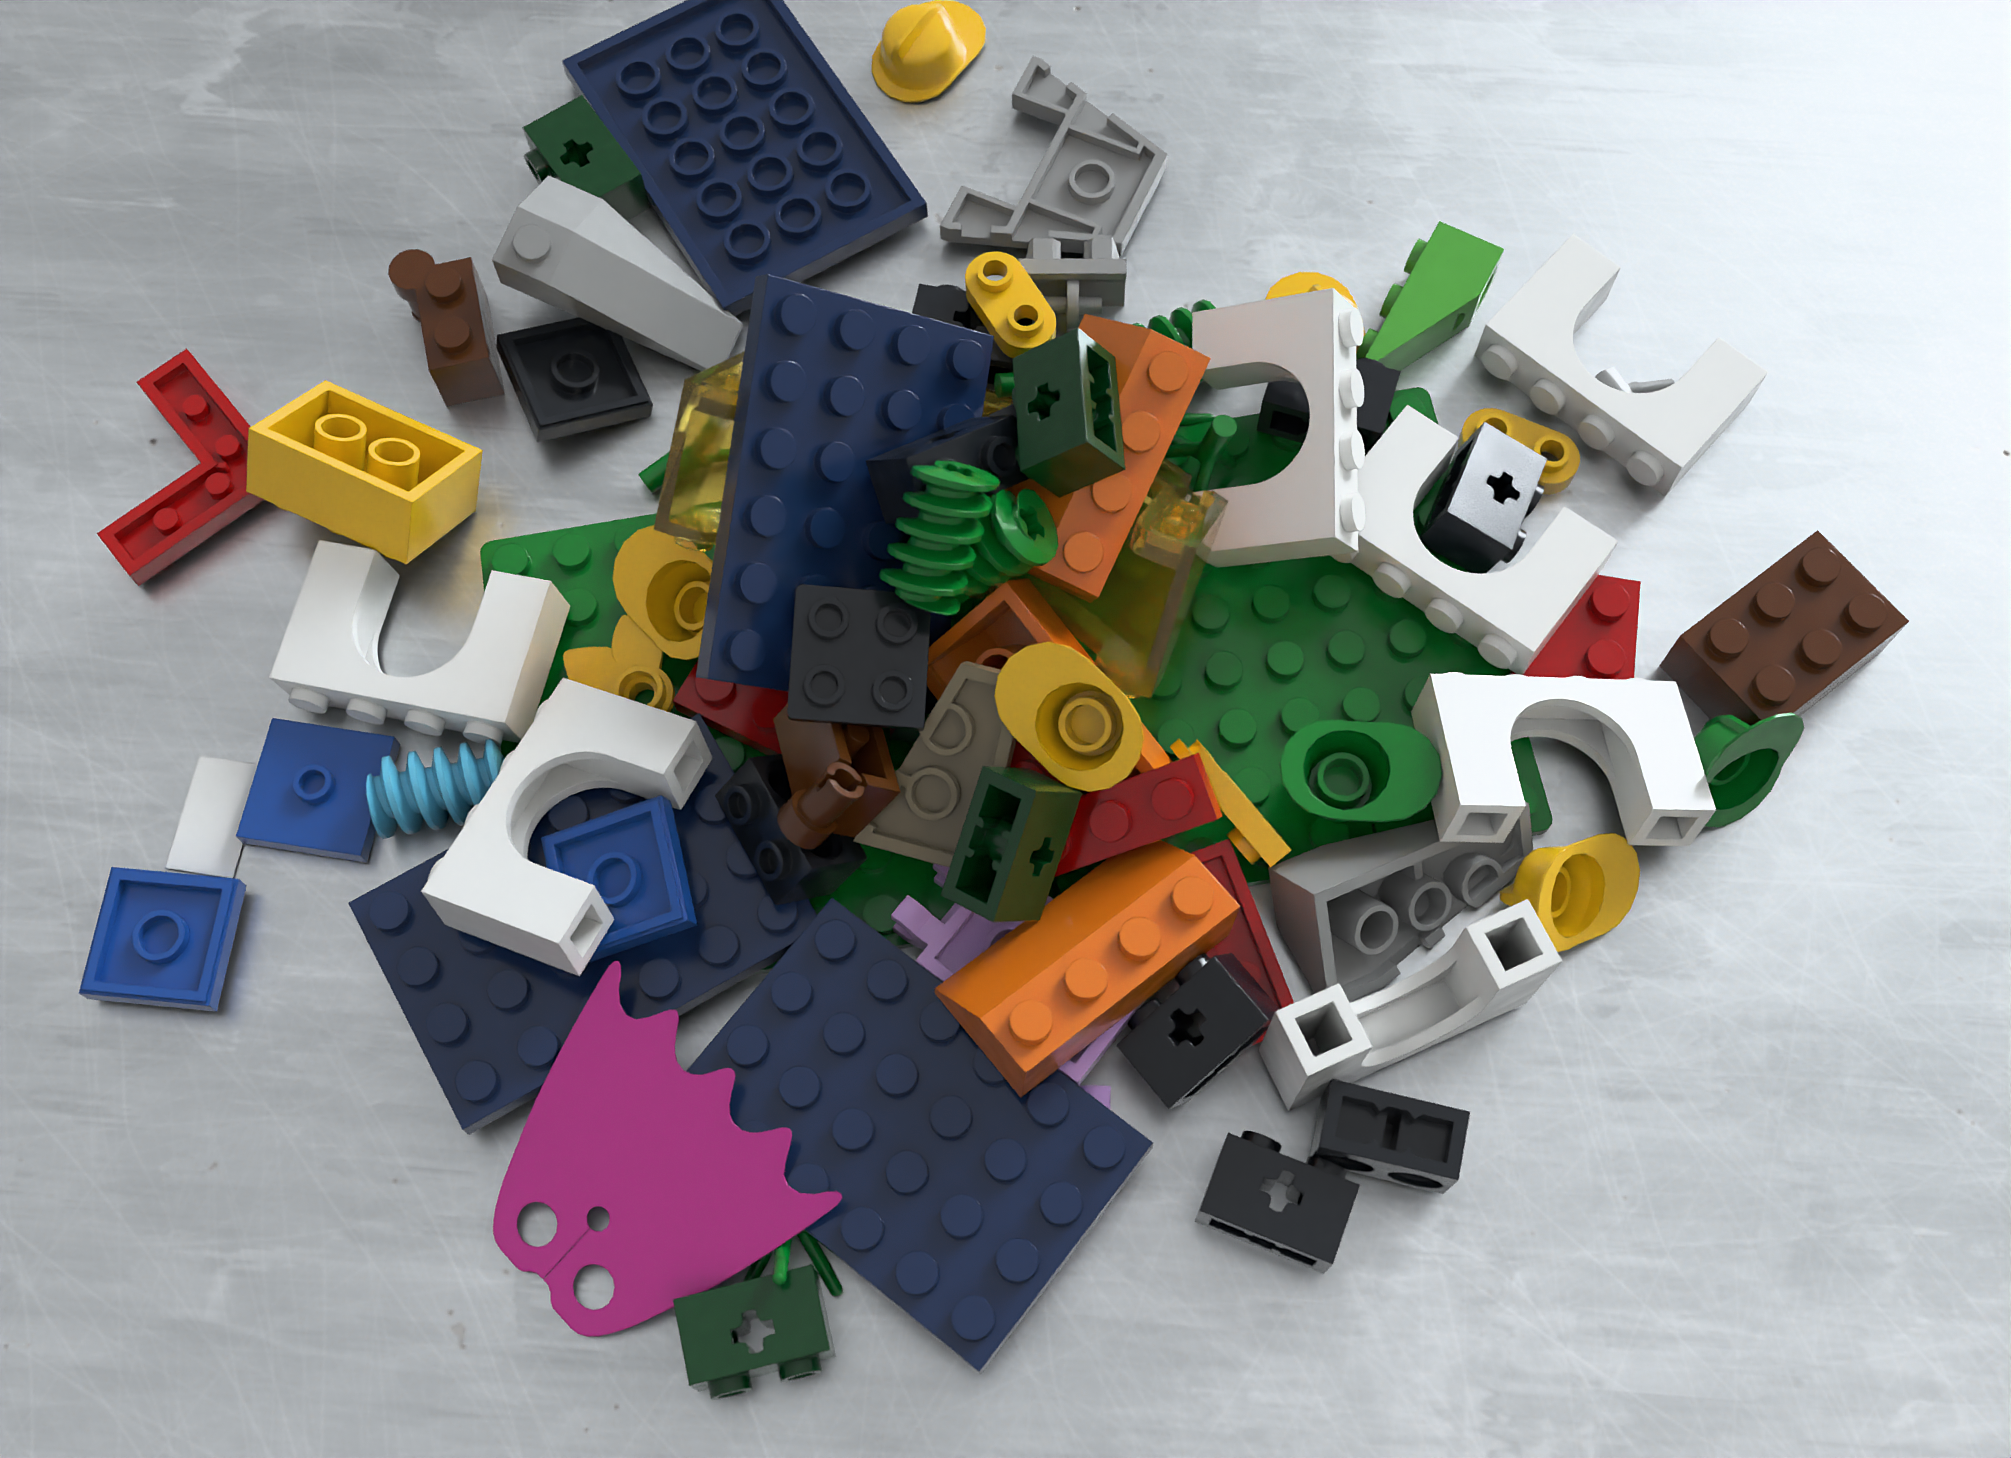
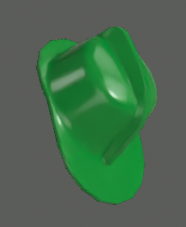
(1744, 761)
(1360, 770)

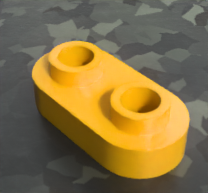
(1007, 301)
(1555, 475)

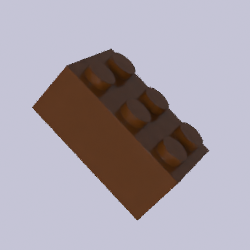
(1784, 637)

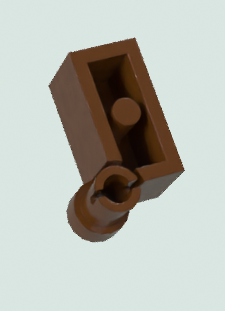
(454, 324)
(835, 777)

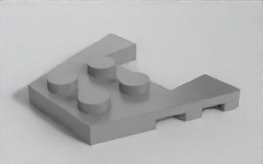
(1085, 187)

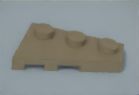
(944, 770)

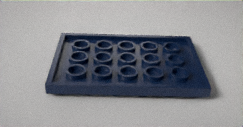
(745, 143)
(816, 399)
(501, 1017)
(946, 1176)

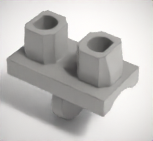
(1077, 284)

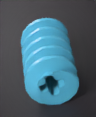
(430, 791)

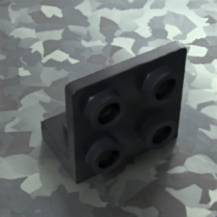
(859, 660)

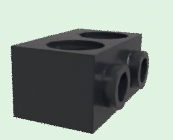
(786, 870)
(1390, 1136)

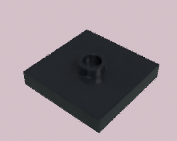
(572, 377)

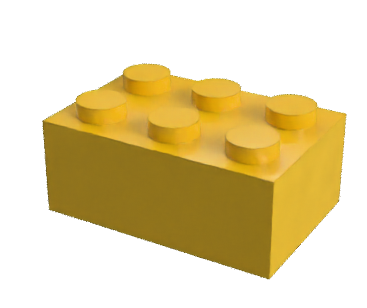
(363, 471)

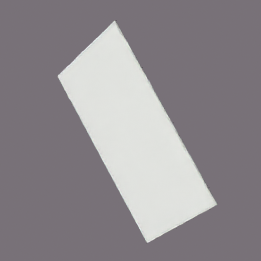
(211, 817)

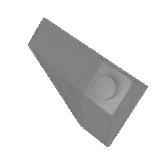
(603, 270)
(1379, 896)

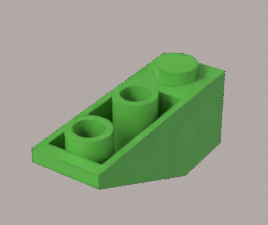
(1438, 299)

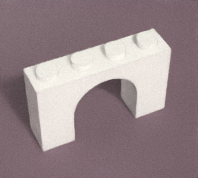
(1648, 433)
(1315, 500)
(1499, 612)
(482, 691)
(1626, 726)
(574, 745)
(1483, 975)

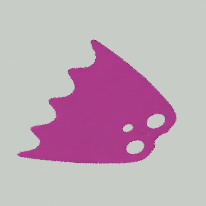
(662, 1156)

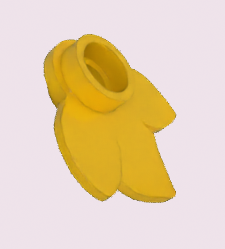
(624, 669)

